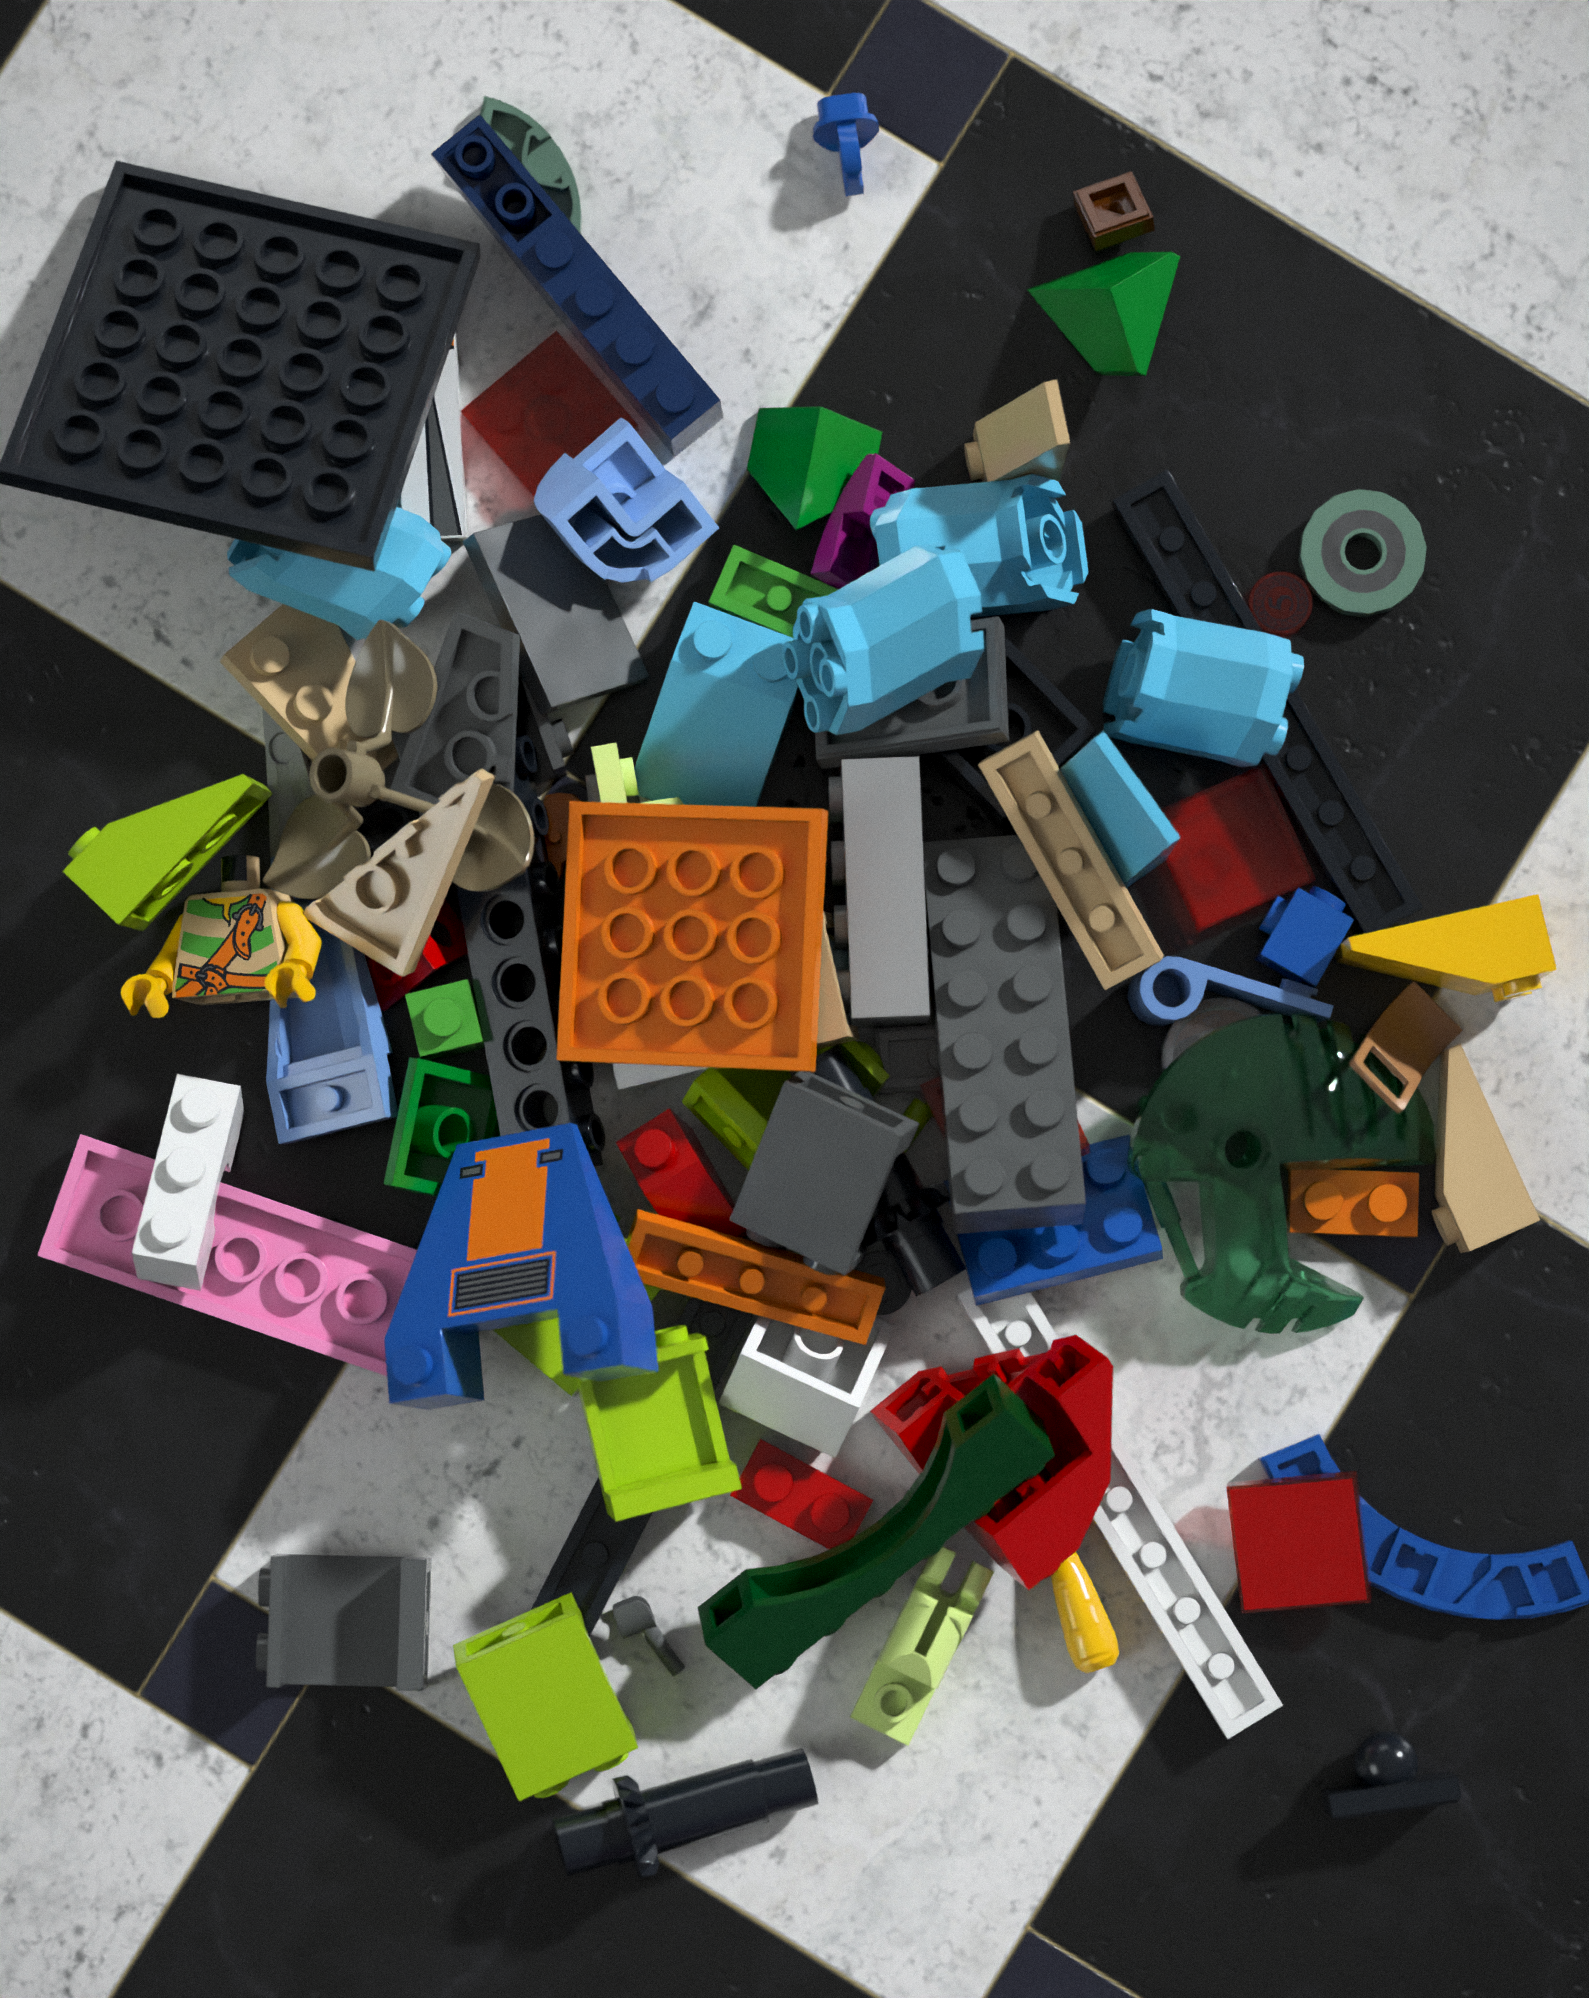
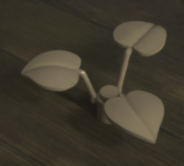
(387, 692)

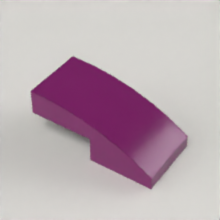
(847, 542)

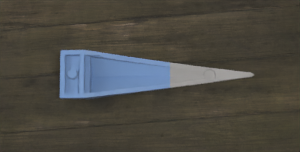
(331, 1052)

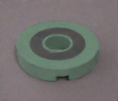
(1368, 516)

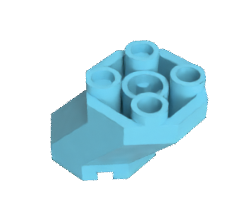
(1010, 533)
(345, 593)
(885, 639)
(1201, 689)

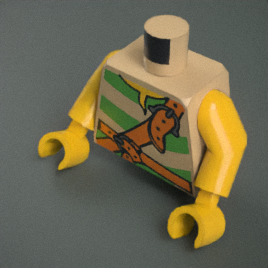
(231, 948)

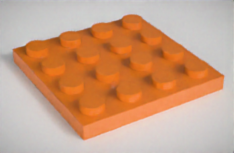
(692, 935)

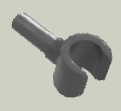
(635, 1616)

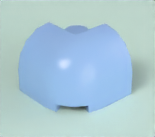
(622, 508)

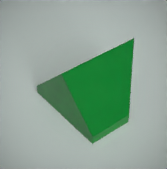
(1112, 309)
(807, 458)

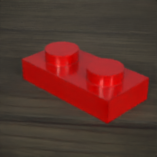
(801, 1496)

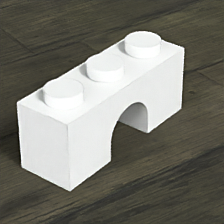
(185, 1182)

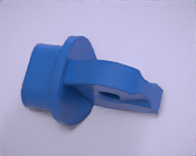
(845, 128)

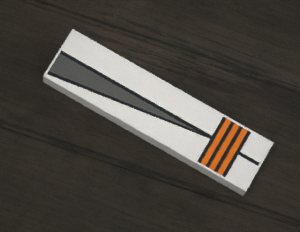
(436, 474)

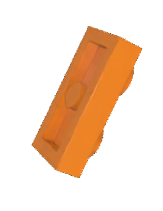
(1353, 1203)

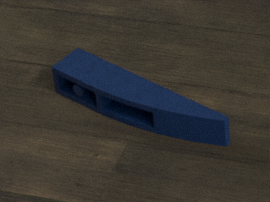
(579, 287)

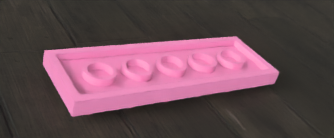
(266, 1264)

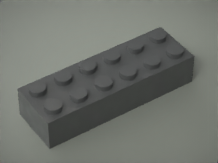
(1001, 1038)

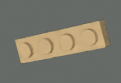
(1071, 860)

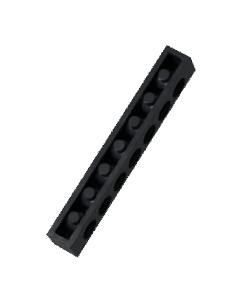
(497, 966)

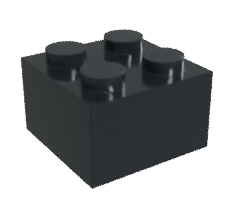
(1031, 707)

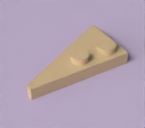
(397, 894)

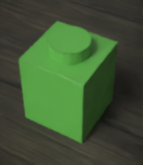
(445, 1020)

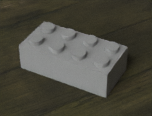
(884, 891)

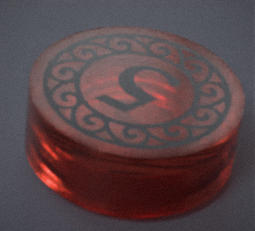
(1280, 603)

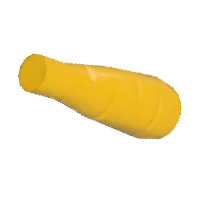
(1083, 1618)

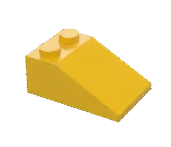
(1471, 951)

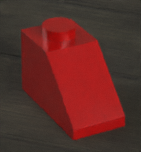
(678, 1174)

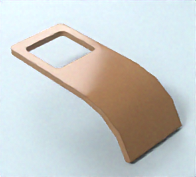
(1406, 1041)

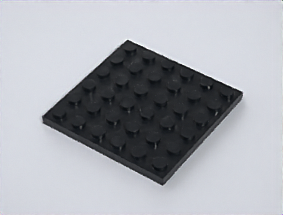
(241, 365)

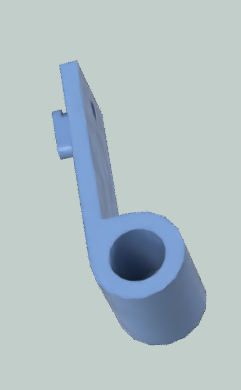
(1176, 986)

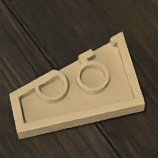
(301, 678)

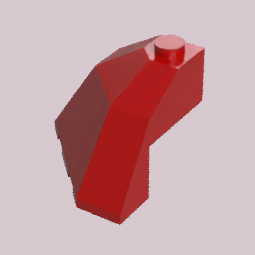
(1048, 1515)

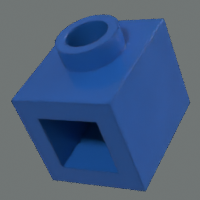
(1303, 934)

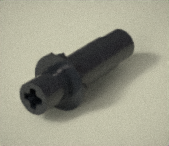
(906, 1210)
(682, 1812)

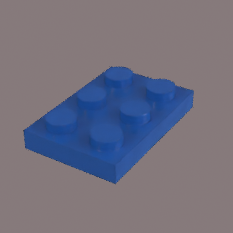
(1114, 1235)

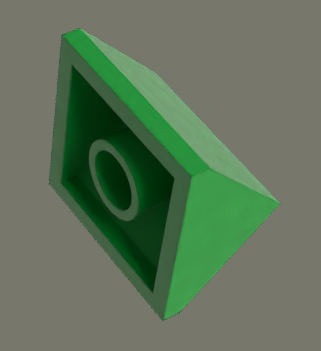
(435, 1114)

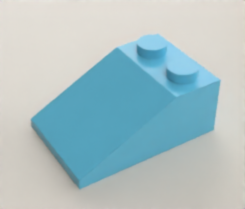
(718, 714)
(1119, 810)

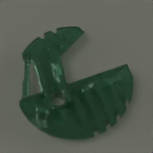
(1299, 1112)

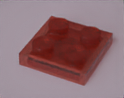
(543, 410)

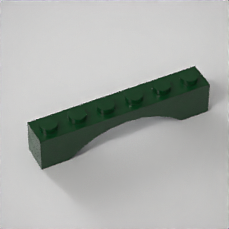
(780, 1611)

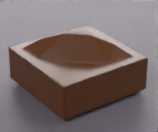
(1113, 211)

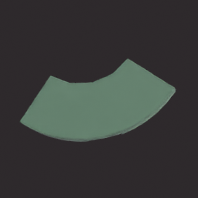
(537, 154)

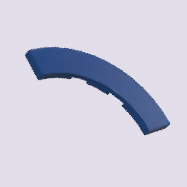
(1447, 1578)

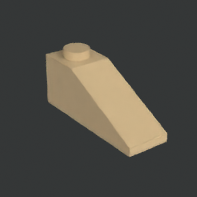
(1021, 438)
(1474, 1171)

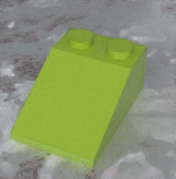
(151, 856)

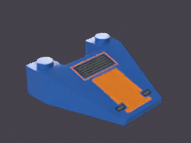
(511, 1244)

